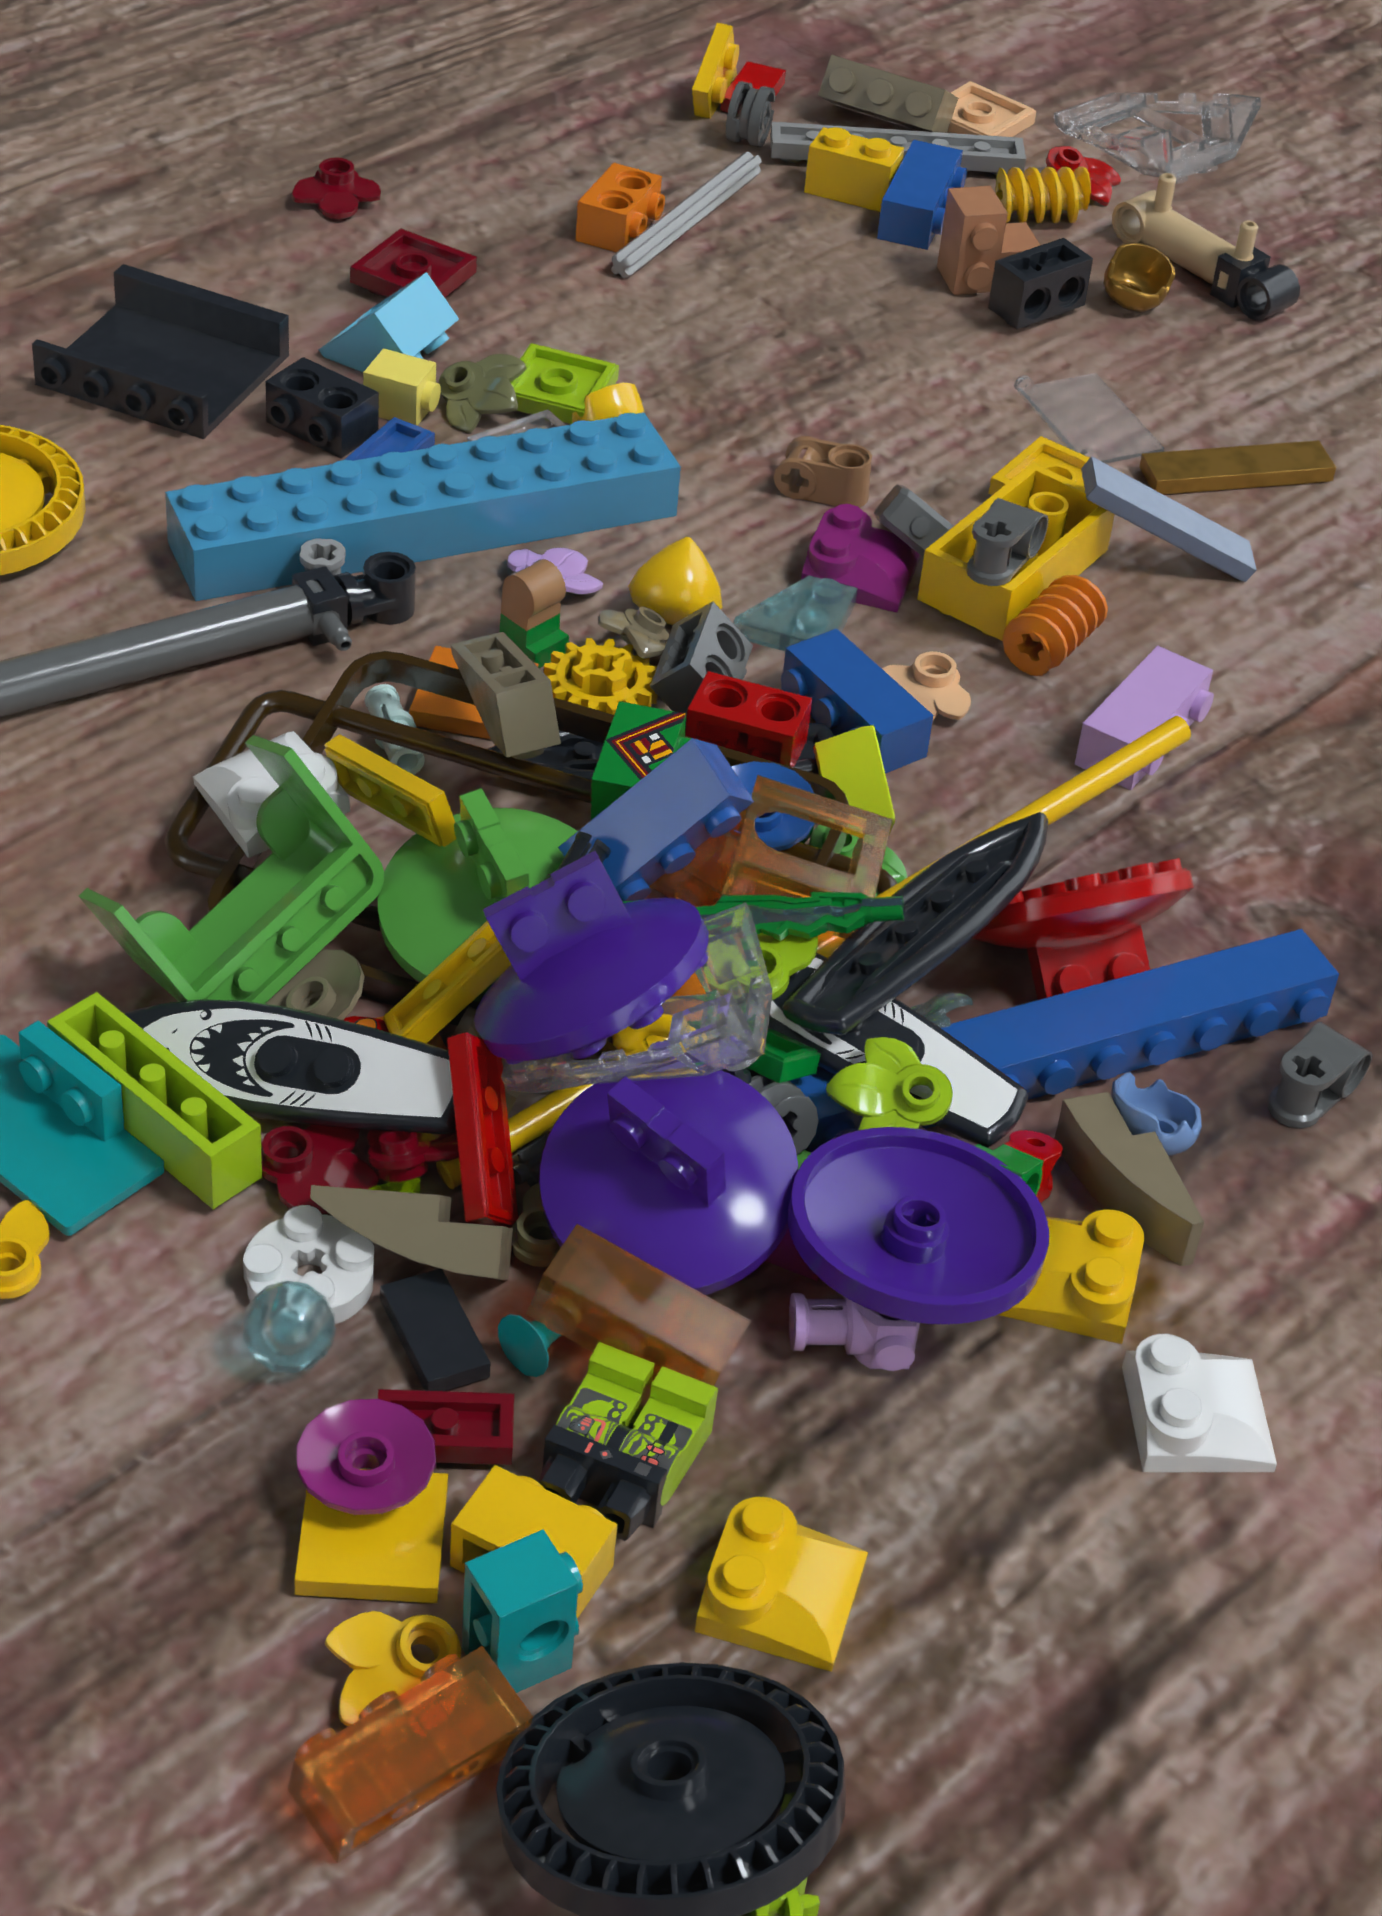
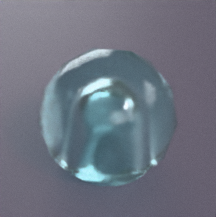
(289, 1327)

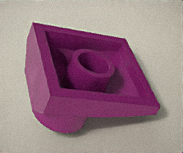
(861, 557)

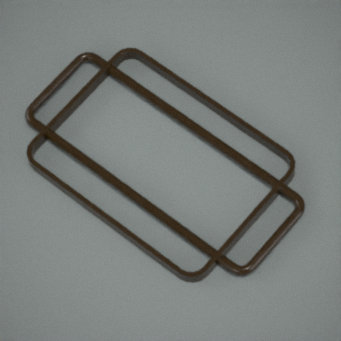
(447, 682)

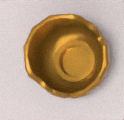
(1138, 277)

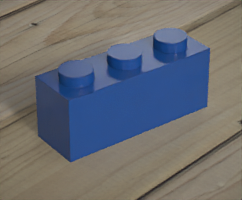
(918, 194)
(854, 693)
(667, 817)

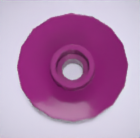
(366, 1436)

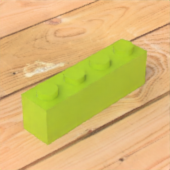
(166, 1103)

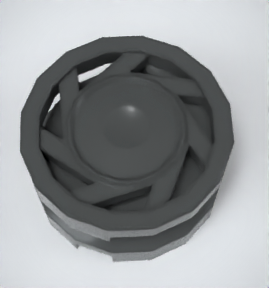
(750, 114)

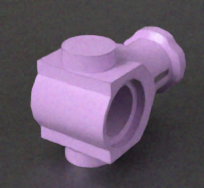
(868, 1335)

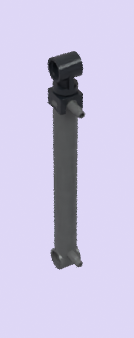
(313, 608)

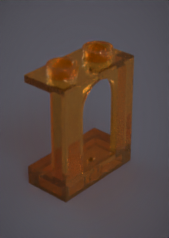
(757, 862)

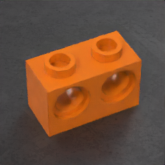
(619, 207)

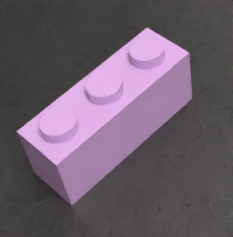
(1150, 695)

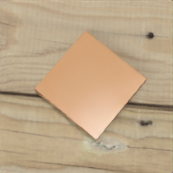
(988, 113)

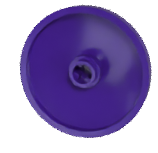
(917, 1225)

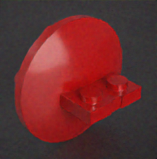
(1088, 924)

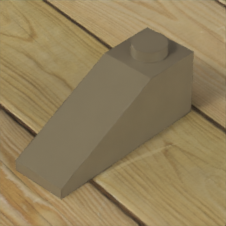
(509, 695)

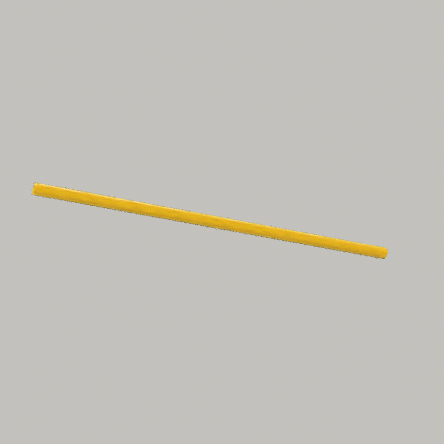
(1055, 804)

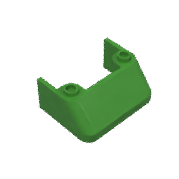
(277, 915)

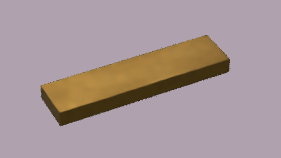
(1237, 467)

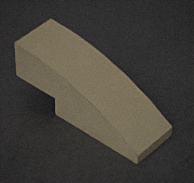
(1129, 1174)
(420, 1229)

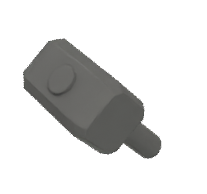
(911, 519)

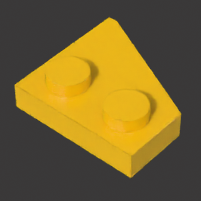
(716, 71)

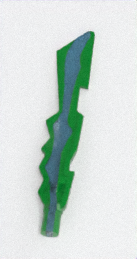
(812, 915)

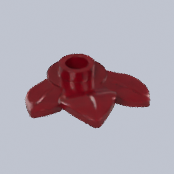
(336, 189)
(406, 1154)
(313, 1157)

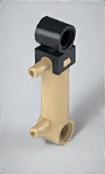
(1236, 273)

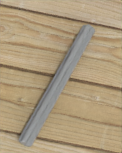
(685, 215)

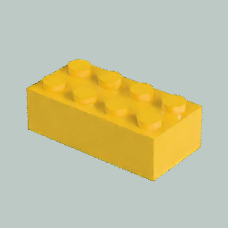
(1073, 541)

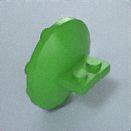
(439, 893)

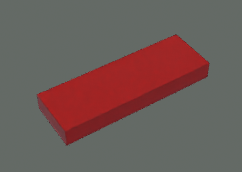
(482, 1133)

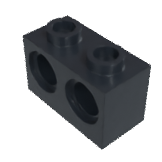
(1040, 283)
(322, 407)

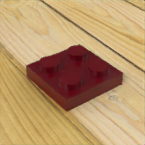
(407, 257)

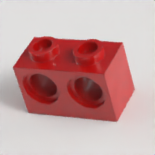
(749, 718)

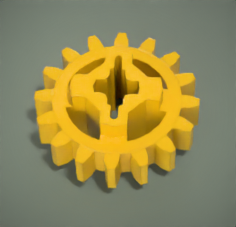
(601, 676)

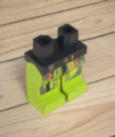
(627, 1438)

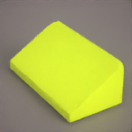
(857, 768)

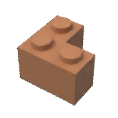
(976, 237)

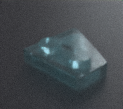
(798, 613)

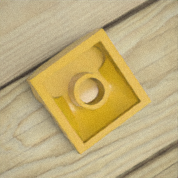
(1086, 1276)
(780, 1585)

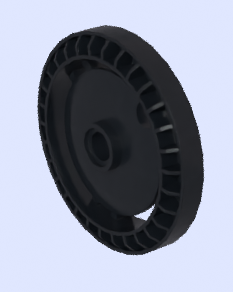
(679, 1791)

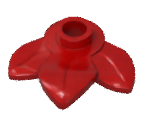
(1101, 174)

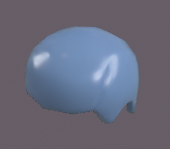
(1160, 1110)

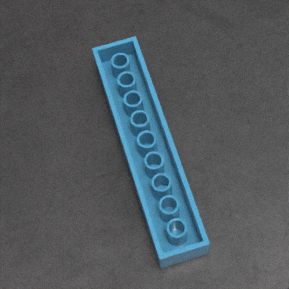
(423, 502)

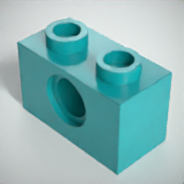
(523, 1609)

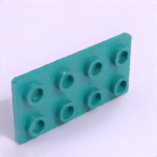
(65, 1132)

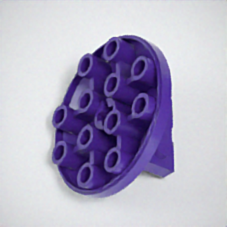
(583, 964)
(674, 1174)

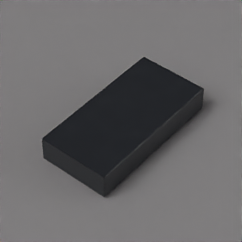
(435, 1331)

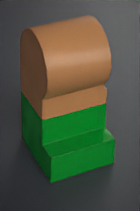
(533, 611)

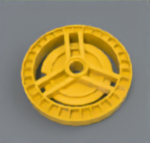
(27, 472)

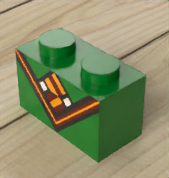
(634, 747)

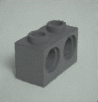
(694, 647)

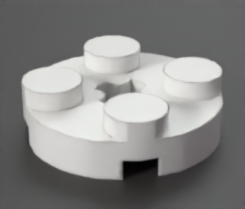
(318, 1240)

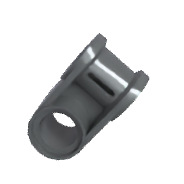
(1005, 542)
(1317, 1076)

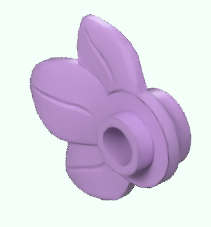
(569, 562)

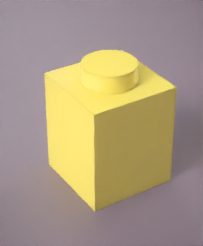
(404, 385)

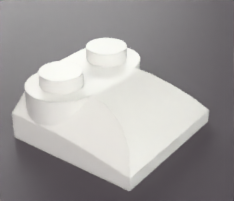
(242, 784)
(1195, 1409)

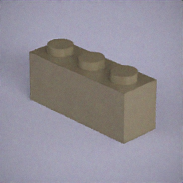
(887, 96)

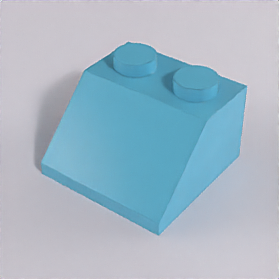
(403, 323)

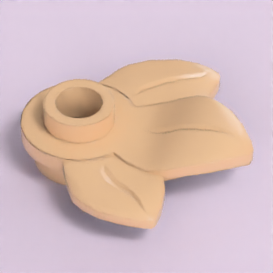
(934, 684)

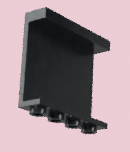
(168, 353)

